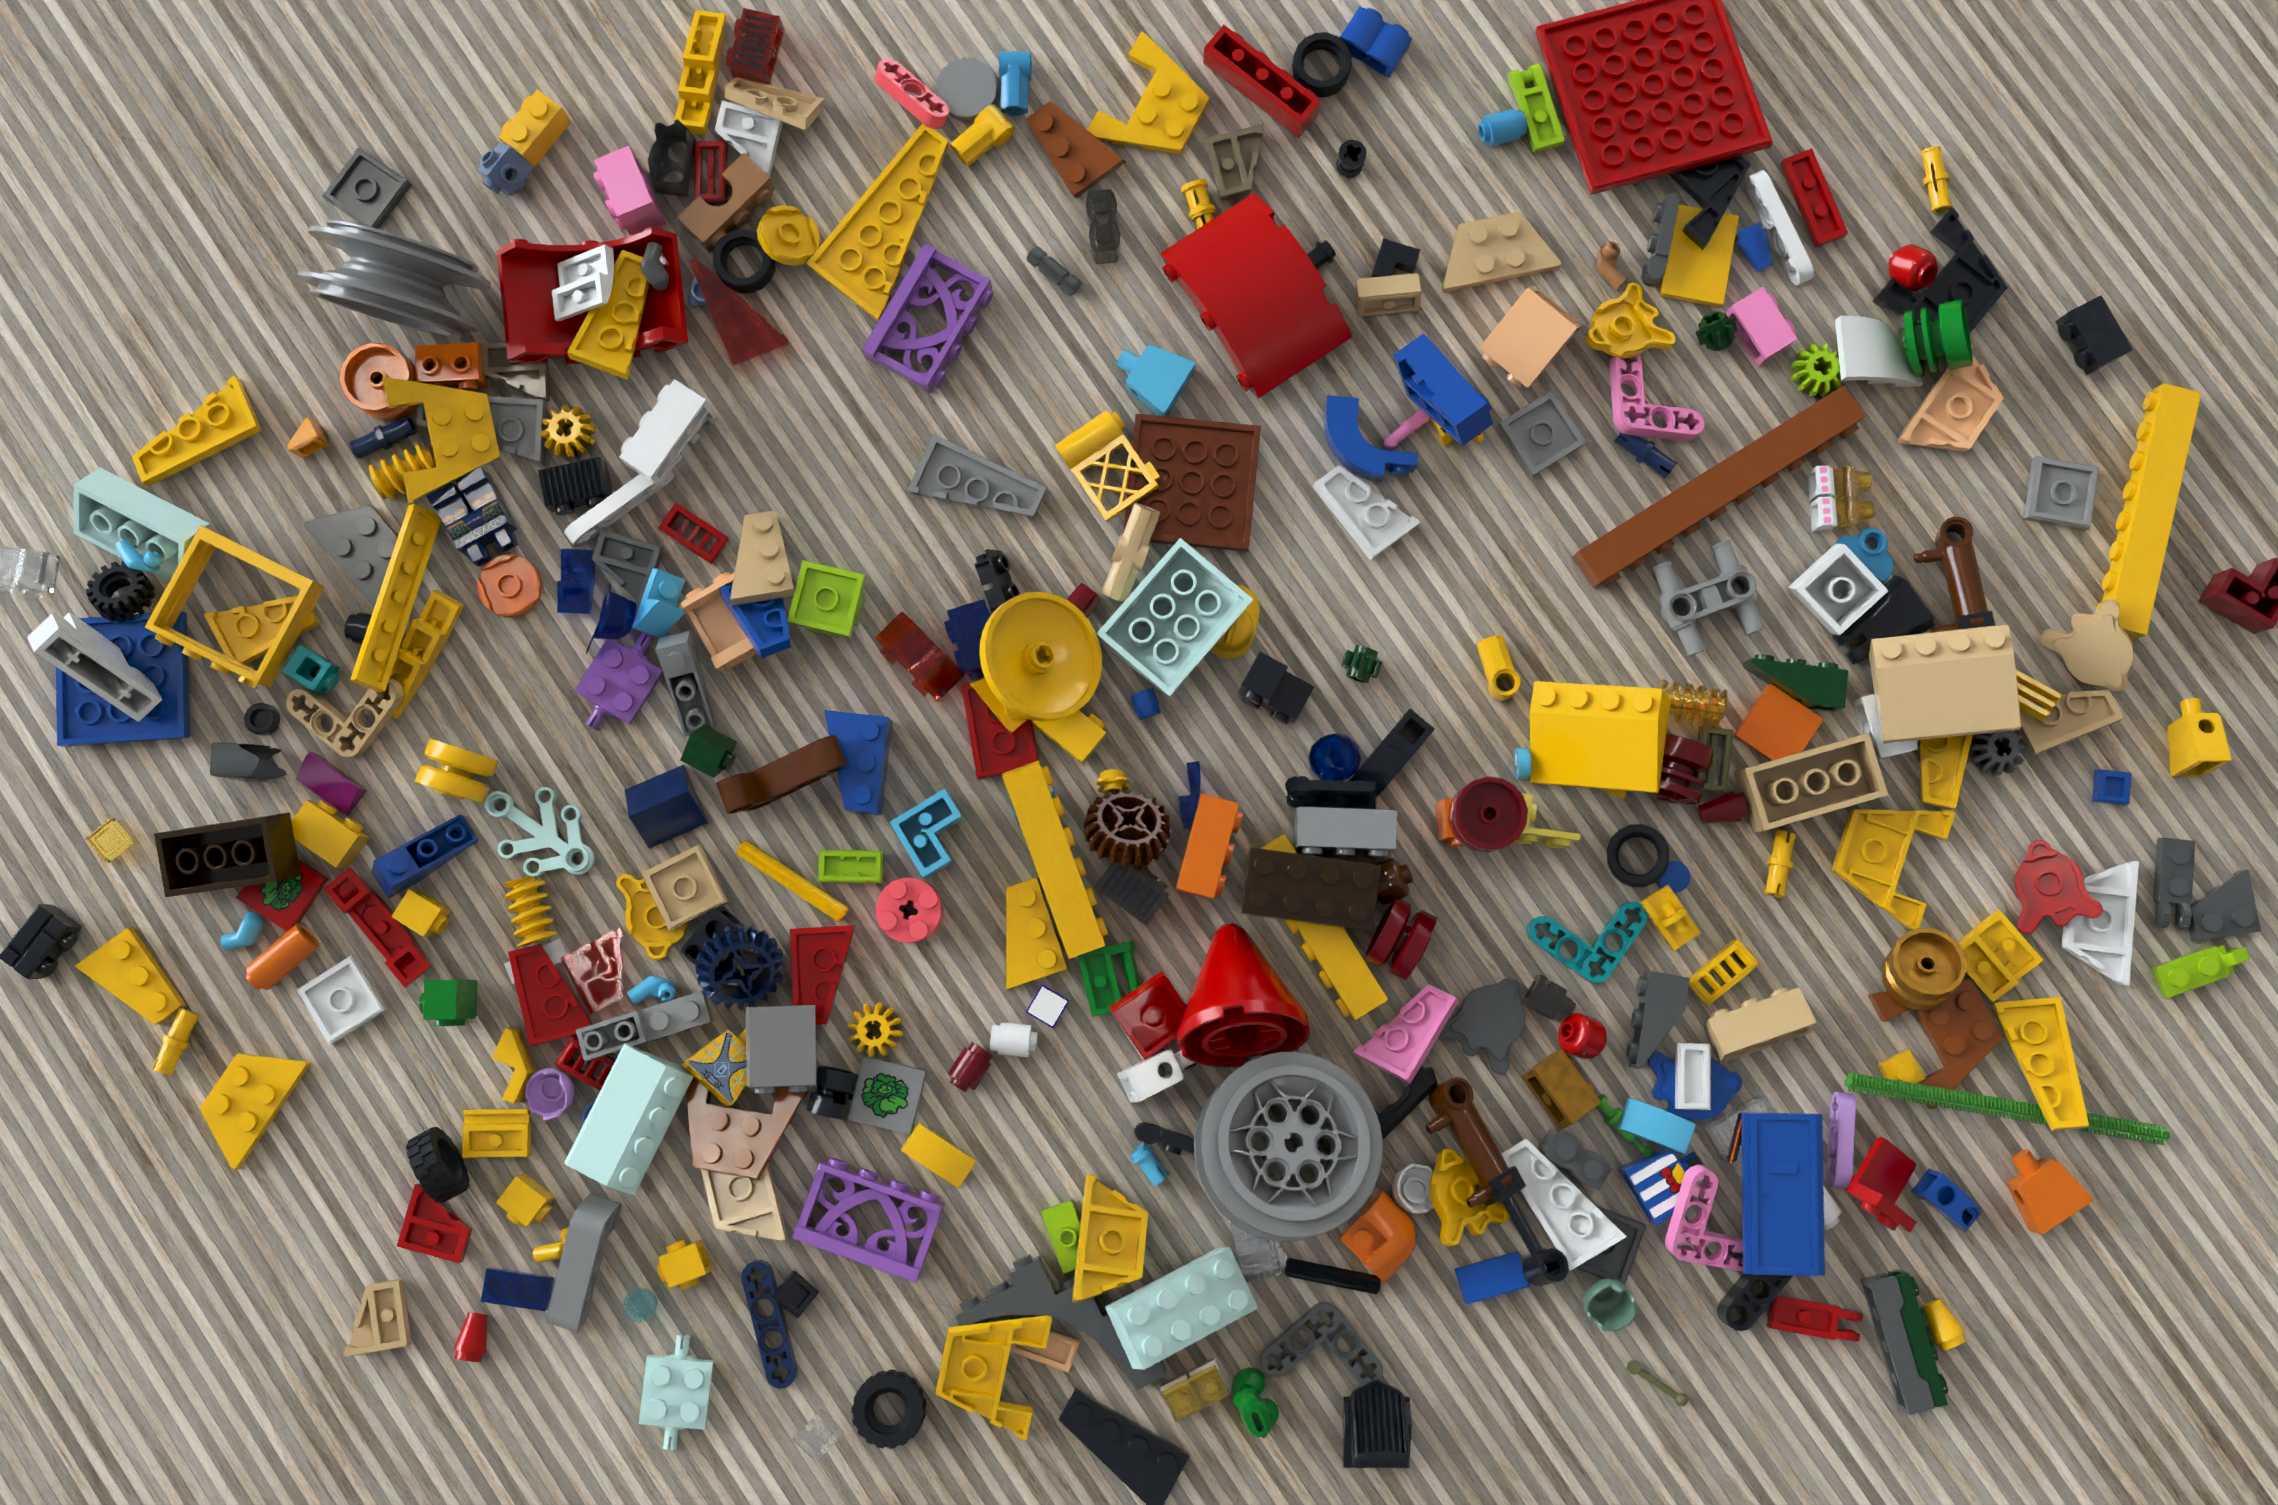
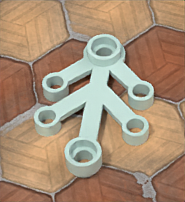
(544, 836)

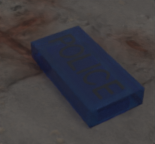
(517, 1289)

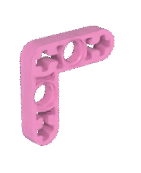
(1636, 406)
(1694, 1229)

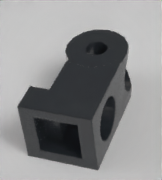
(715, 922)

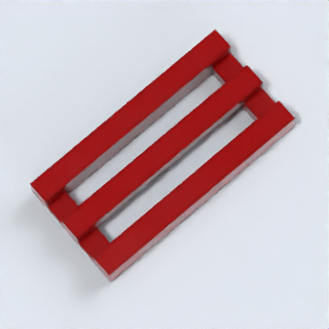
(710, 197)

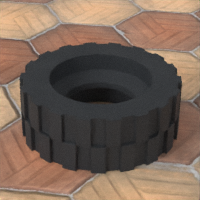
(437, 1165)
(870, 1427)

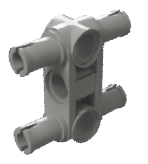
(1708, 598)

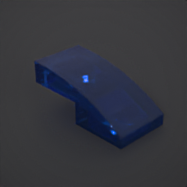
(576, 582)
(1189, 803)

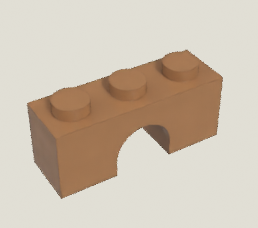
(750, 189)

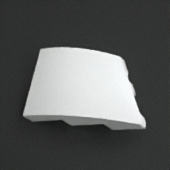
(1872, 353)

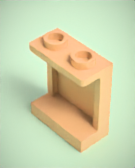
(718, 625)

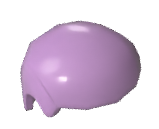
(549, 1093)

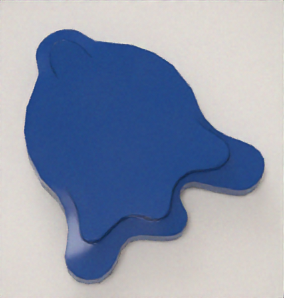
(1723, 1087)

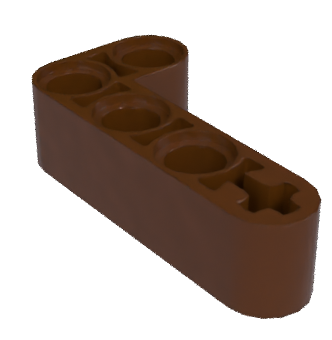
(783, 776)

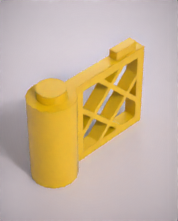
(1093, 443)

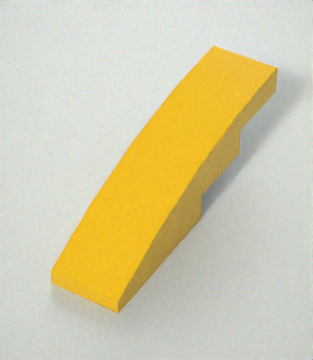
(700, 70)
(423, 645)

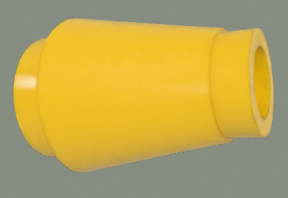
(1943, 1325)

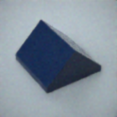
(665, 807)

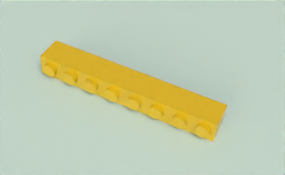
(2150, 505)

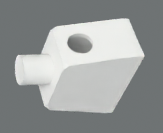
(1143, 1078)

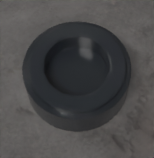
(262, 719)

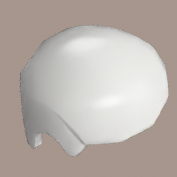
(1411, 1188)

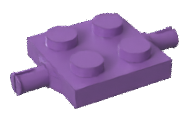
(619, 681)

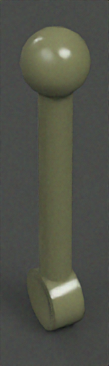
(1635, 1368)

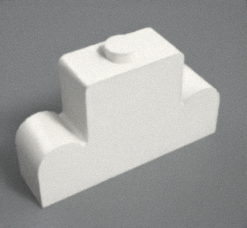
(94, 663)

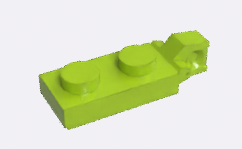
(2197, 969)

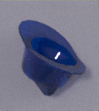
(615, 617)

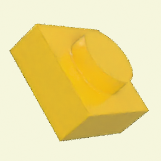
(1902, 1068)

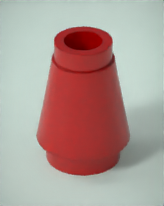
(472, 1338)

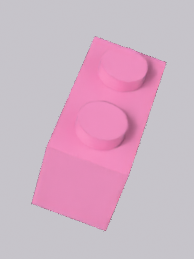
(1762, 326)

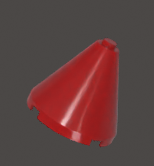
(1239, 1006)

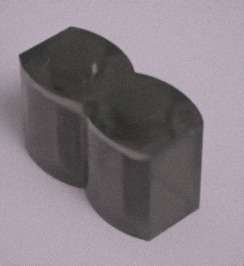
(1103, 227)

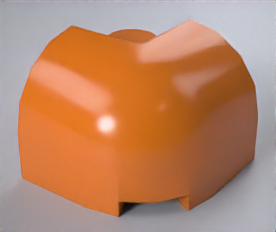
(1381, 1235)

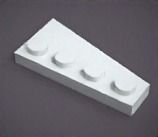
(1562, 1209)

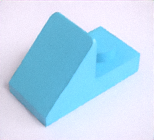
(659, 602)

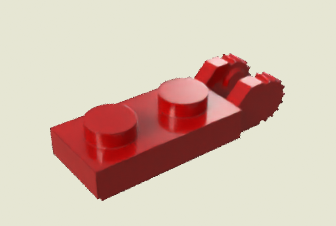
(1811, 1318)

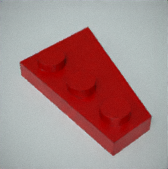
(544, 997)

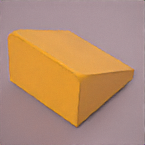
(307, 439)

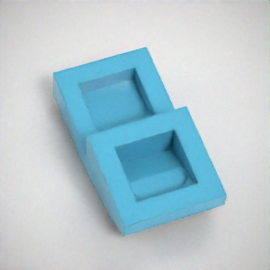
(1656, 1126)

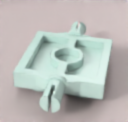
(676, 1392)

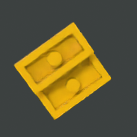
(1997, 955)

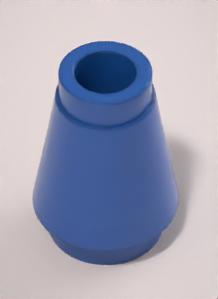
(1756, 246)

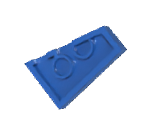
(762, 623)

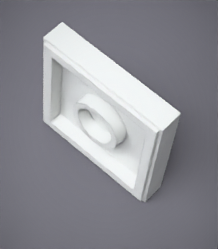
(342, 999)

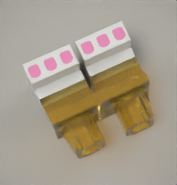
(1836, 498)
(1189, 1395)

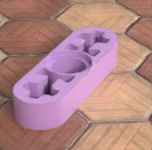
(1841, 1139)

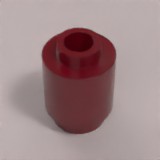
(970, 1067)

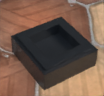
(795, 1294)

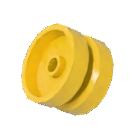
(456, 771)

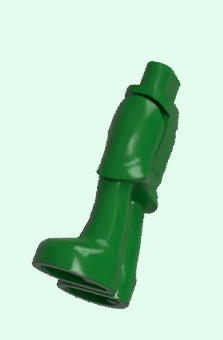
(1256, 1412)

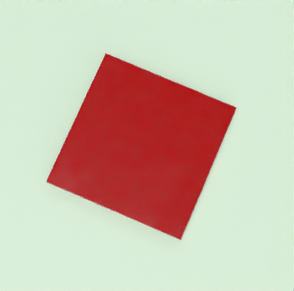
(1652, 89)

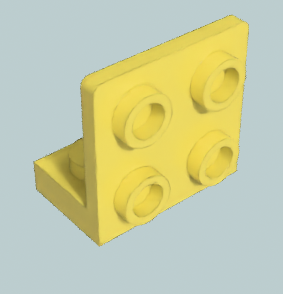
(1552, 838)

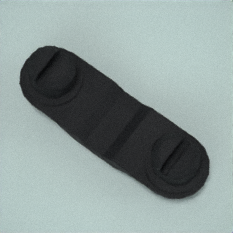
(1411, 1097)

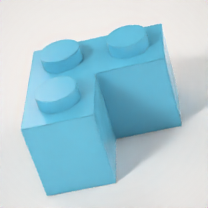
(920, 829)

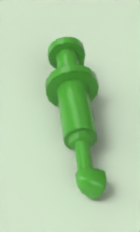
(1613, 1117)

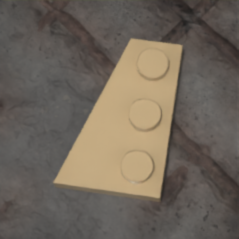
(761, 561)

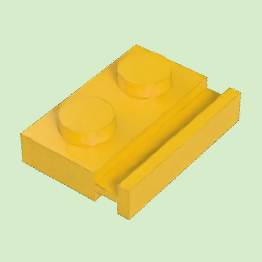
(496, 1133)

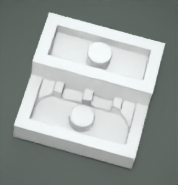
(584, 282)

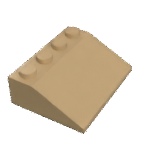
(1945, 684)

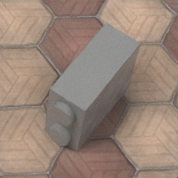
(780, 1048)

